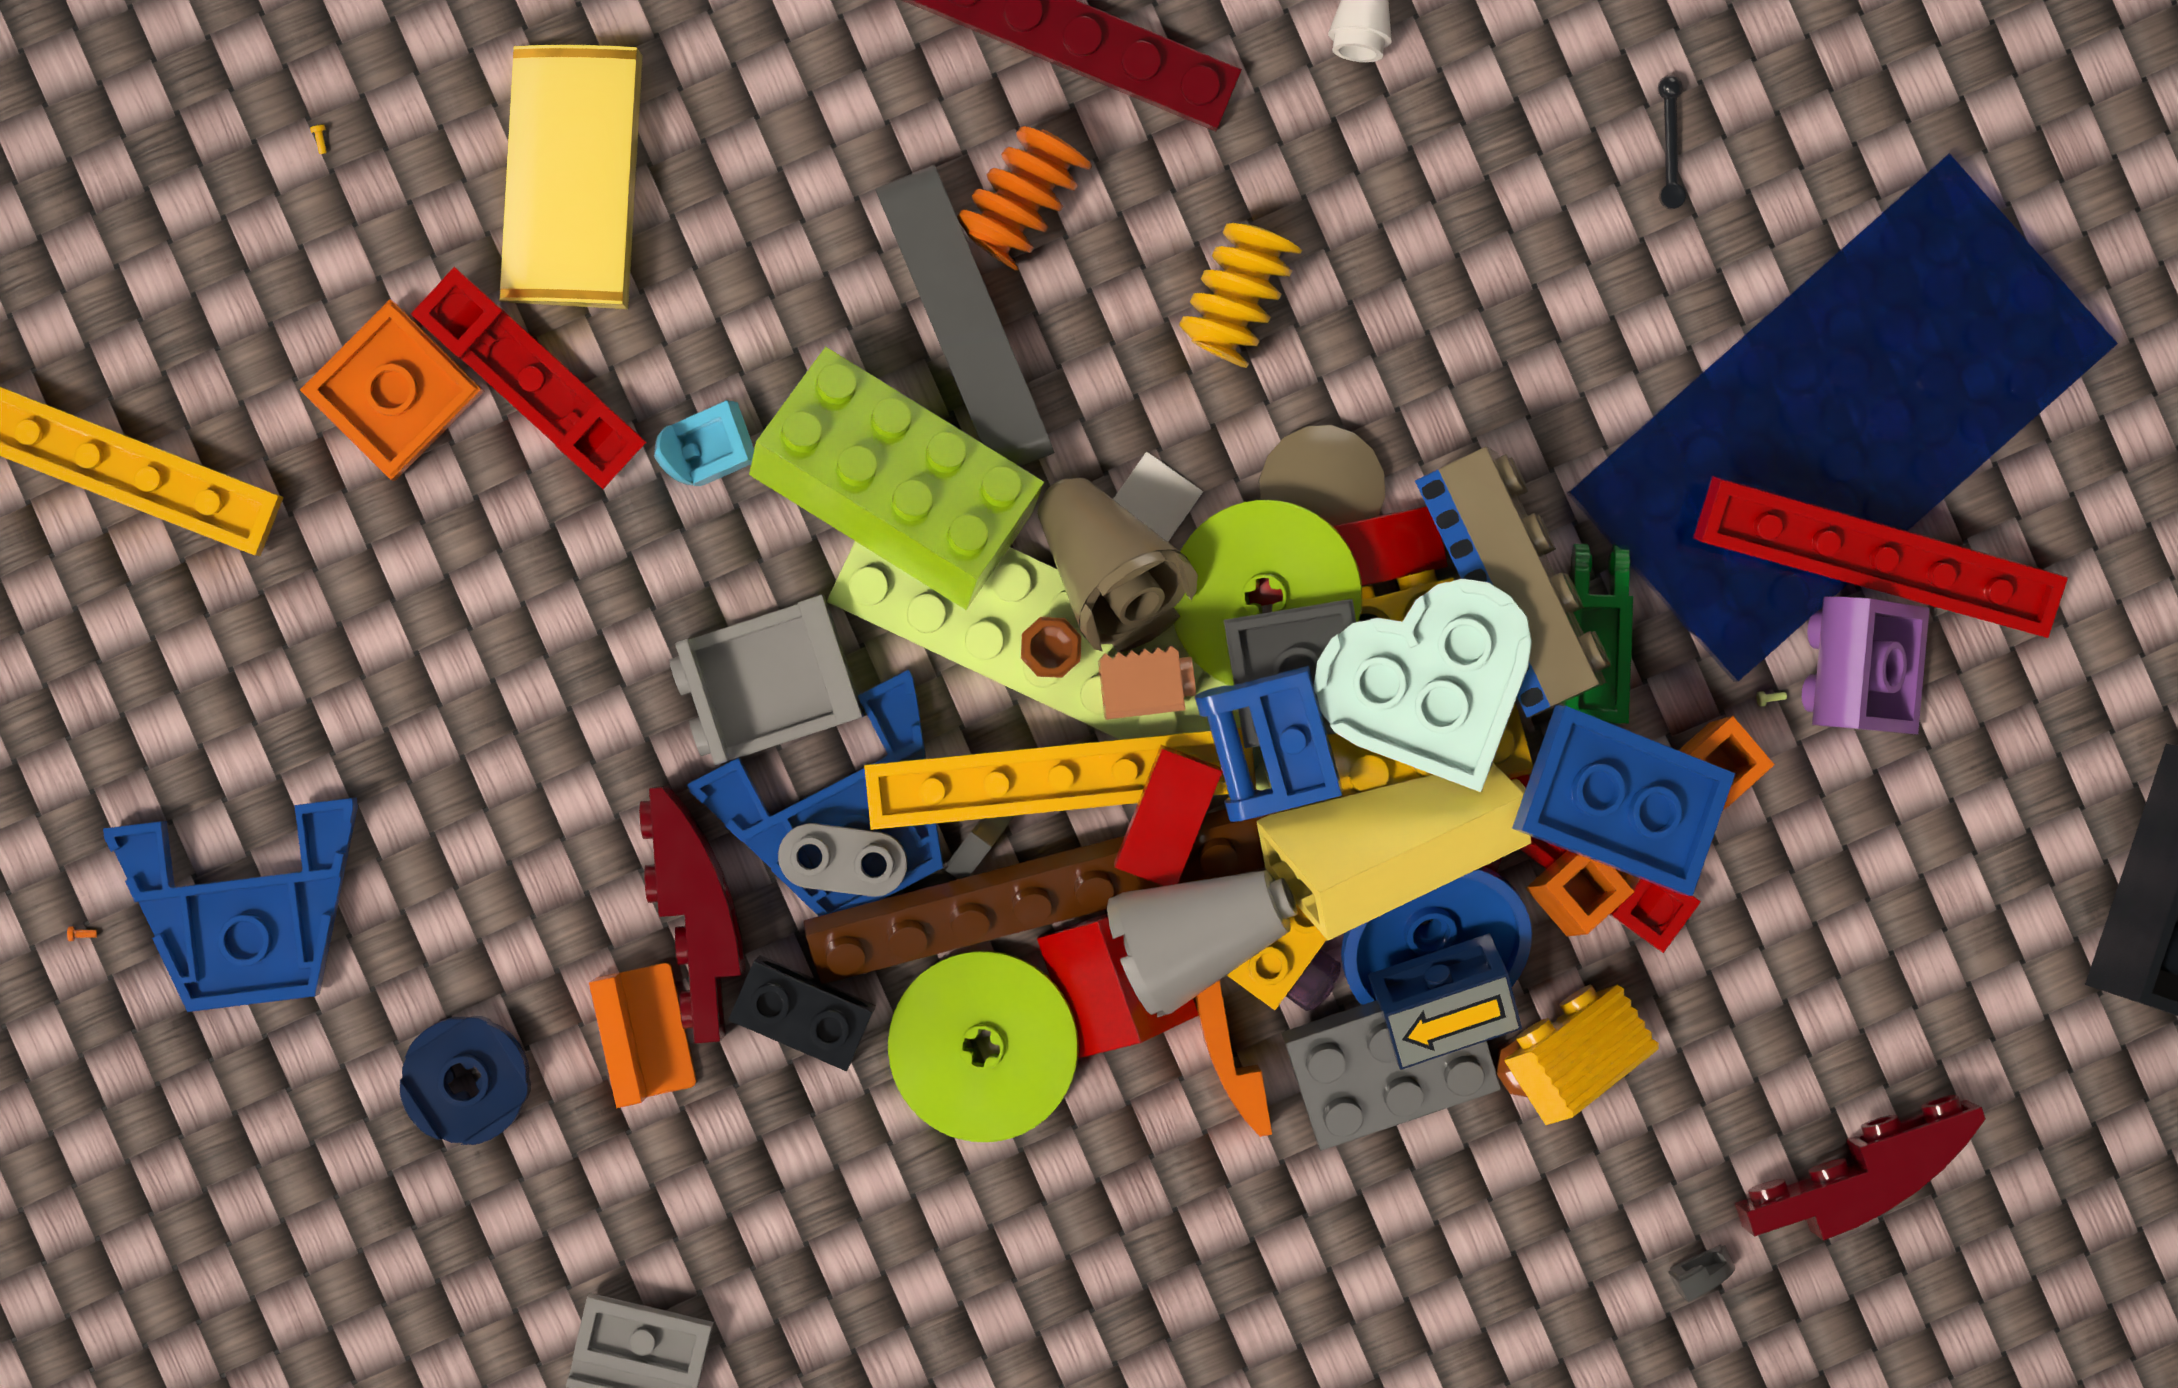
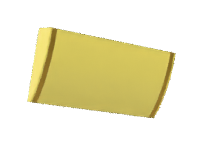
(571, 175)

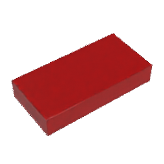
(1168, 816)

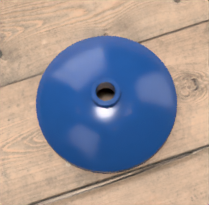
(1460, 912)

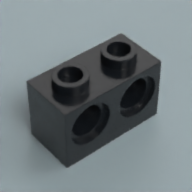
(802, 1012)

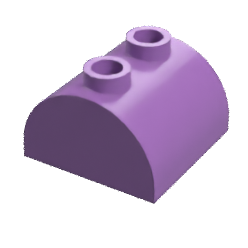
(1867, 665)

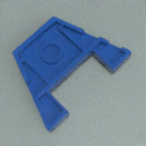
(738, 805)
(245, 935)

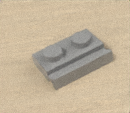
(637, 1347)

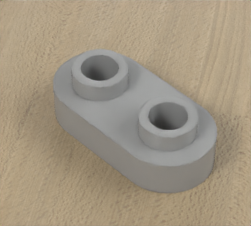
(842, 859)

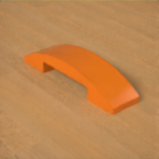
(1242, 1084)

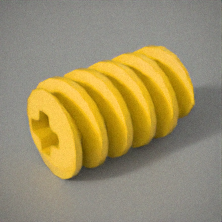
(1237, 291)

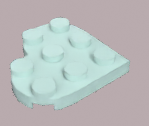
(1432, 684)

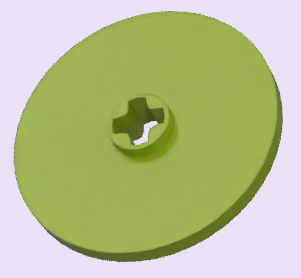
(1254, 542)
(941, 1073)

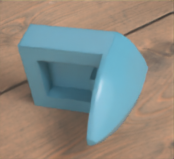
(705, 445)

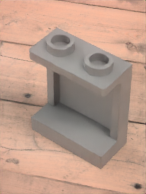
(766, 681)

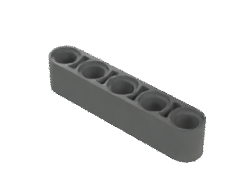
(964, 317)

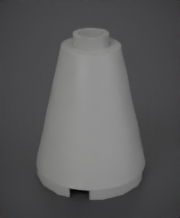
(1196, 933)

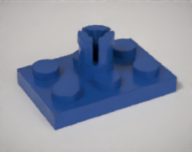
(1623, 800)

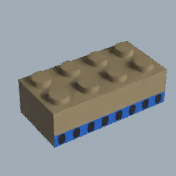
(1497, 543)

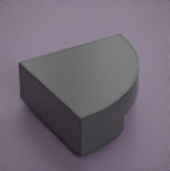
(976, 846)
(1702, 1272)

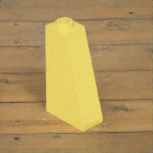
(1388, 845)

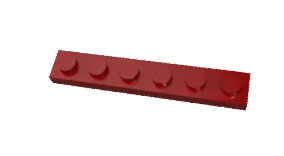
(1879, 557)

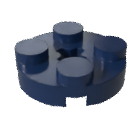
(458, 1116)

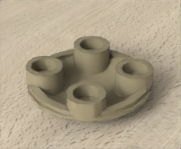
(1326, 473)

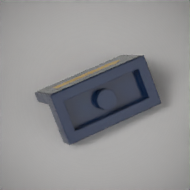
(1446, 1001)

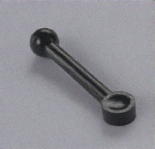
(1673, 194)

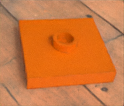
(392, 390)

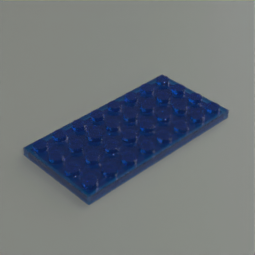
(1851, 396)

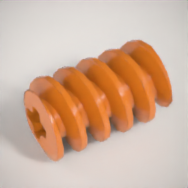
(1021, 193)

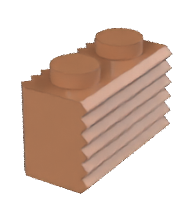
(1145, 682)

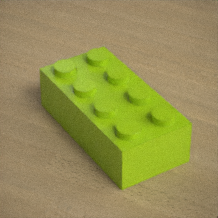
(895, 477)

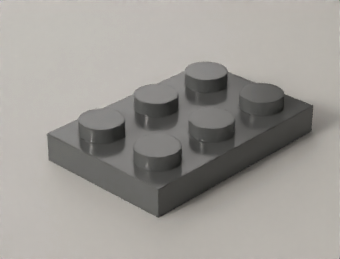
(1355, 1082)

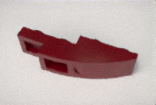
(692, 884)
(1888, 1167)

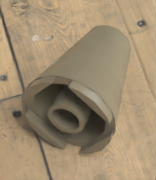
(1113, 566)

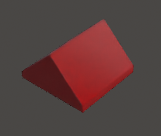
(1090, 975)

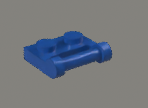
(1290, 740)

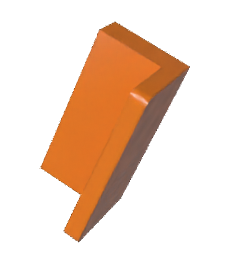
(642, 1033)

